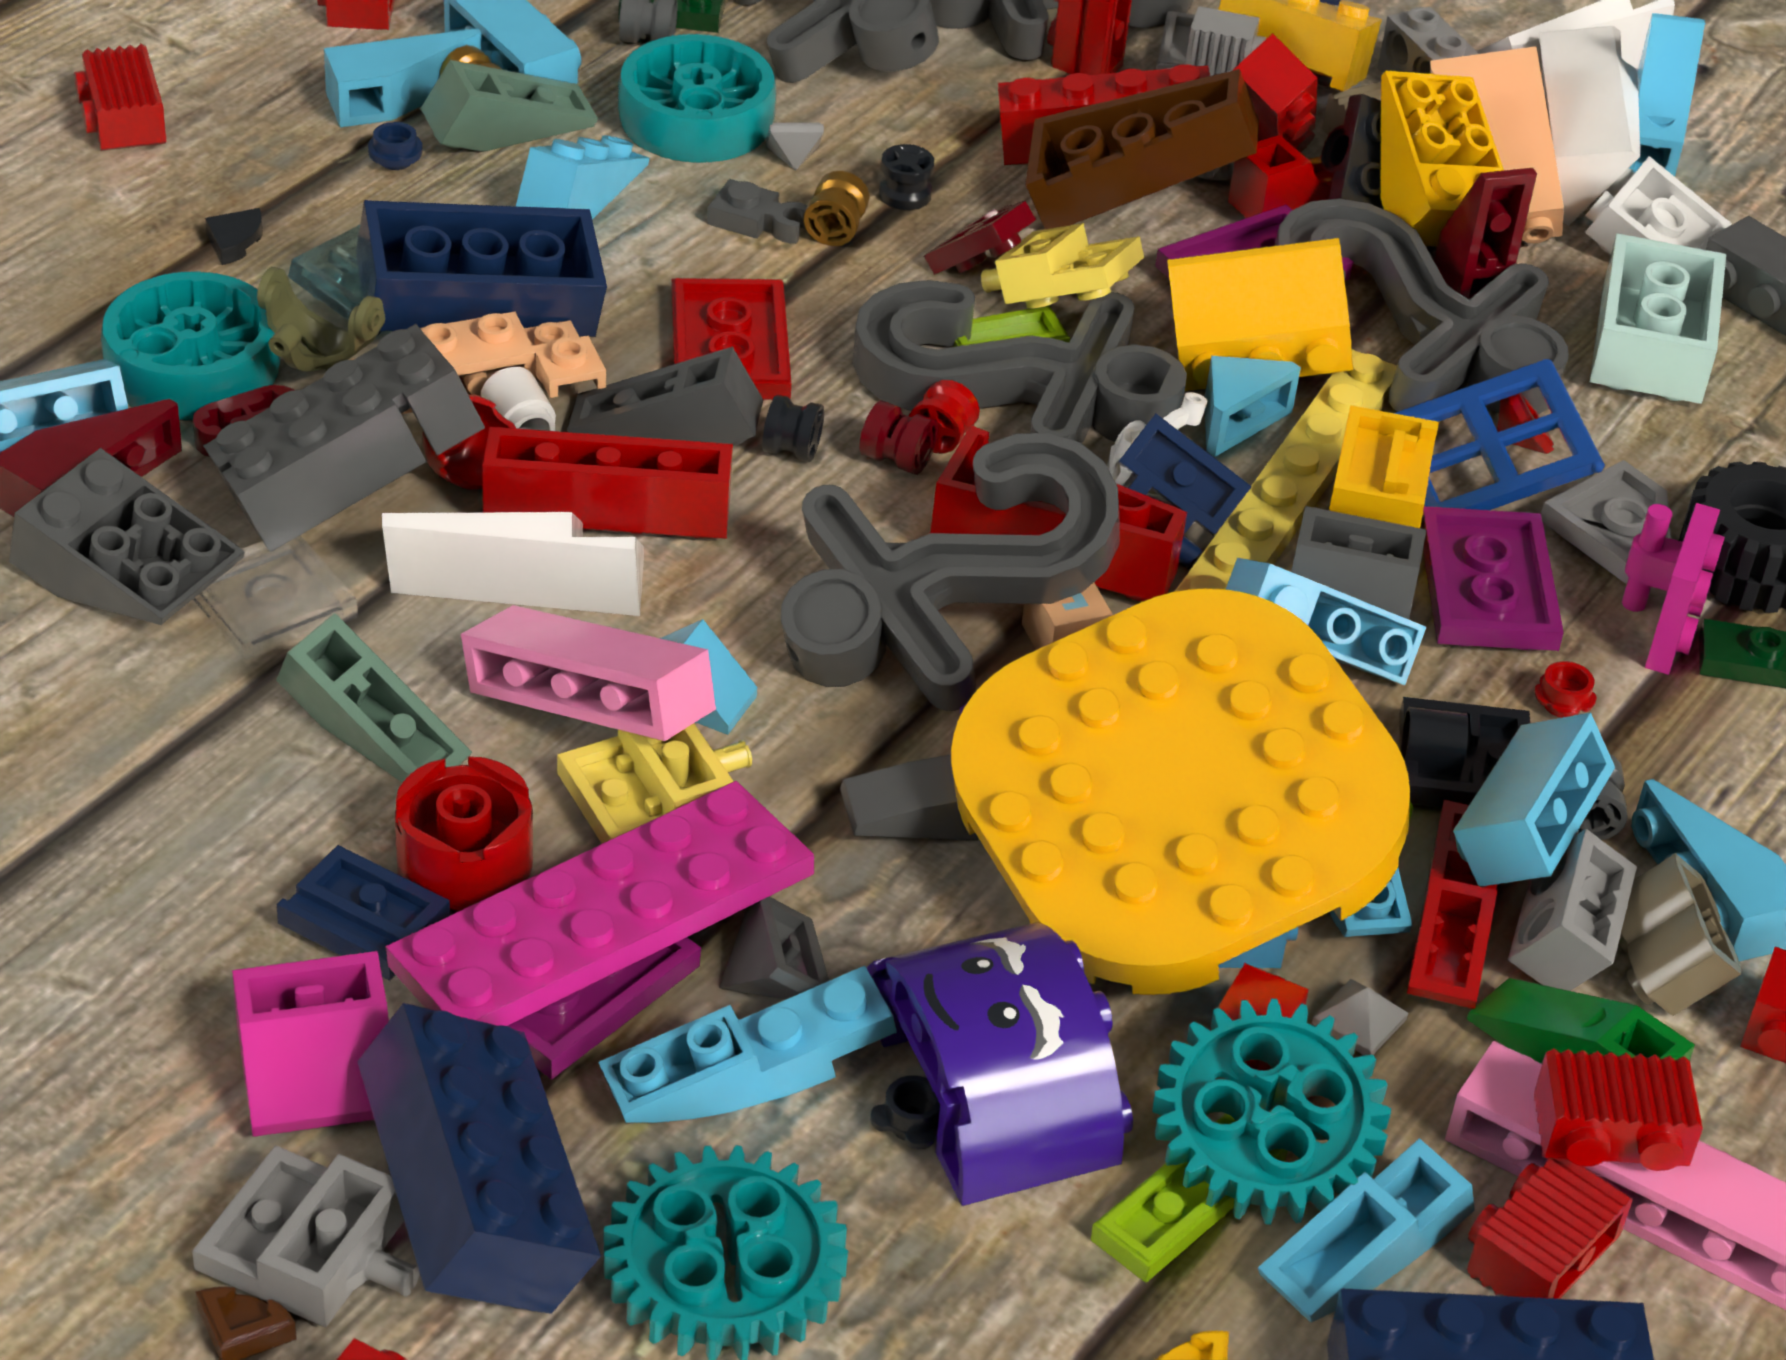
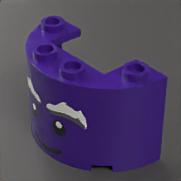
(1012, 1058)

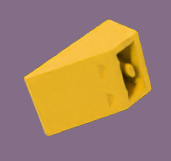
(1431, 147)

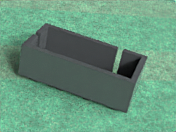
(342, 436)

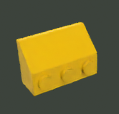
(1262, 306)

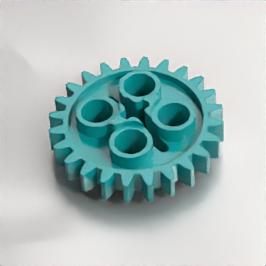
(1237, 1155)
(673, 1266)

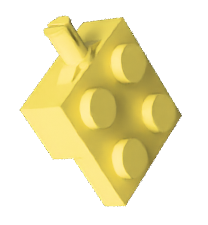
(1060, 264)
(642, 778)

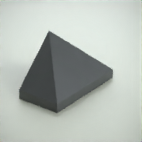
(775, 953)

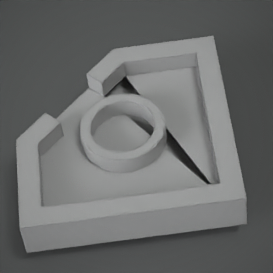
(1605, 514)

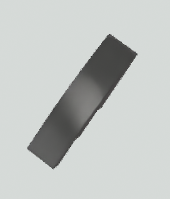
(906, 801)

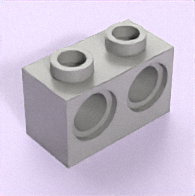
(1416, 39)
(1574, 916)

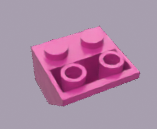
(303, 1038)

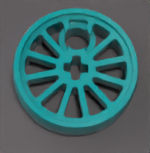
(696, 98)
(189, 340)

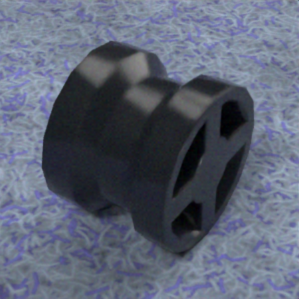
(906, 177)
(793, 428)

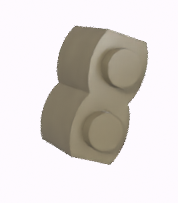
(1675, 938)

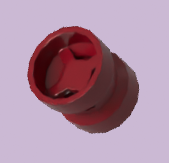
(898, 437)

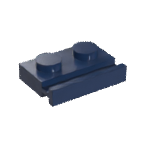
(359, 906)

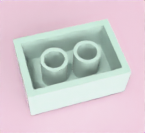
(1659, 319)

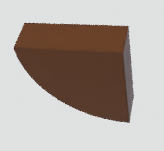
(243, 1323)

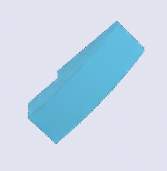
(1370, 1231)

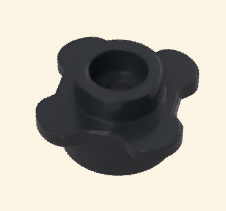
(909, 1111)

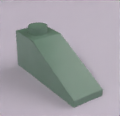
(502, 108)
(366, 702)

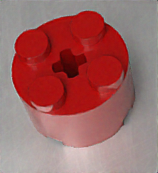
(464, 830)

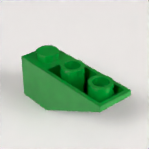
(1543, 1017)

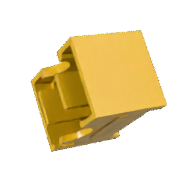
(1384, 466)

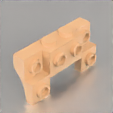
(499, 341)

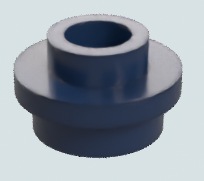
(395, 146)

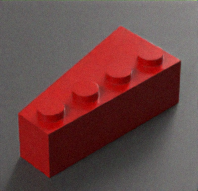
(1148, 528)

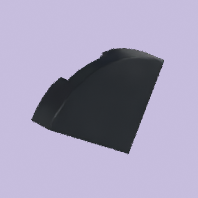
(234, 233)

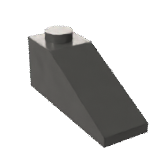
(687, 401)

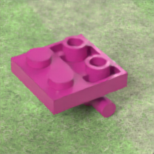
(1676, 569)

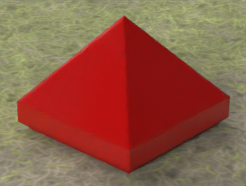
(1516, 411)

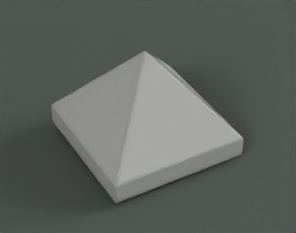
(794, 141)
(1363, 1013)

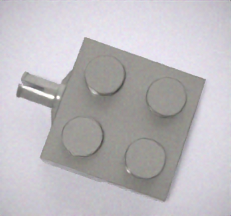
(307, 1235)

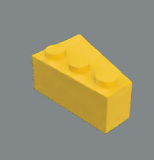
(1322, 36)

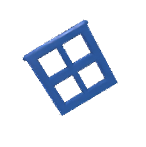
(1491, 444)

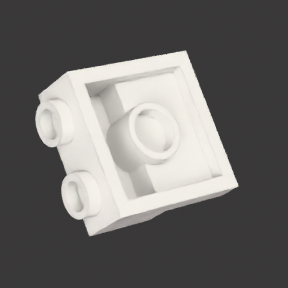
(1654, 208)

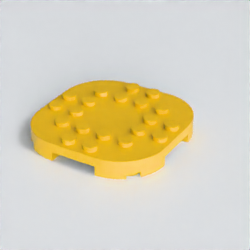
(1181, 786)

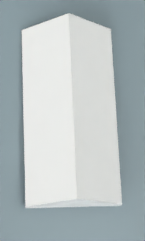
(1618, 13)
(1590, 111)
(513, 560)

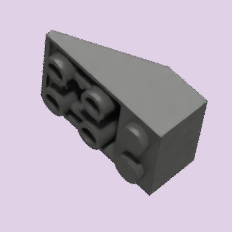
(117, 543)

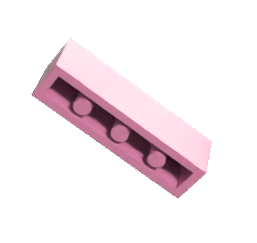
(589, 672)

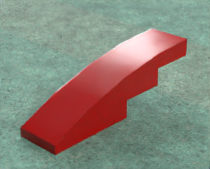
(1452, 922)

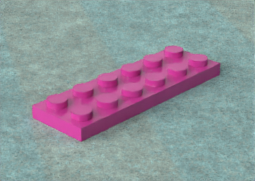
(602, 909)

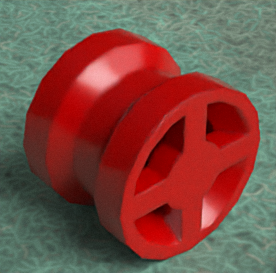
(953, 409)

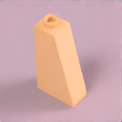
(1520, 126)

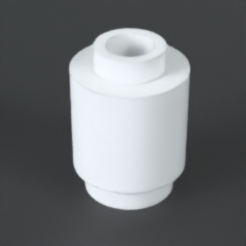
(520, 399)

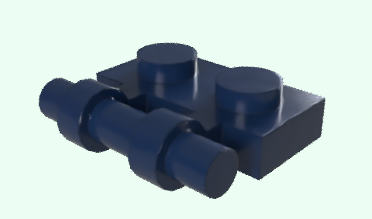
(1185, 477)

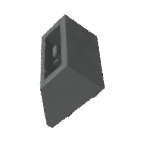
(1361, 557)

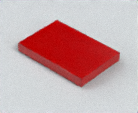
(739, 315)

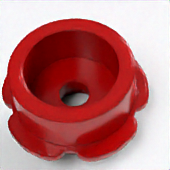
(1566, 689)

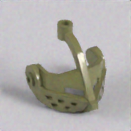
(296, 323)

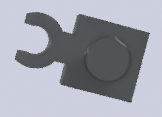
(753, 209)

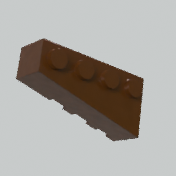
(1137, 146)

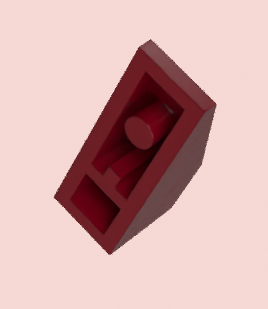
(1485, 230)
(134, 436)

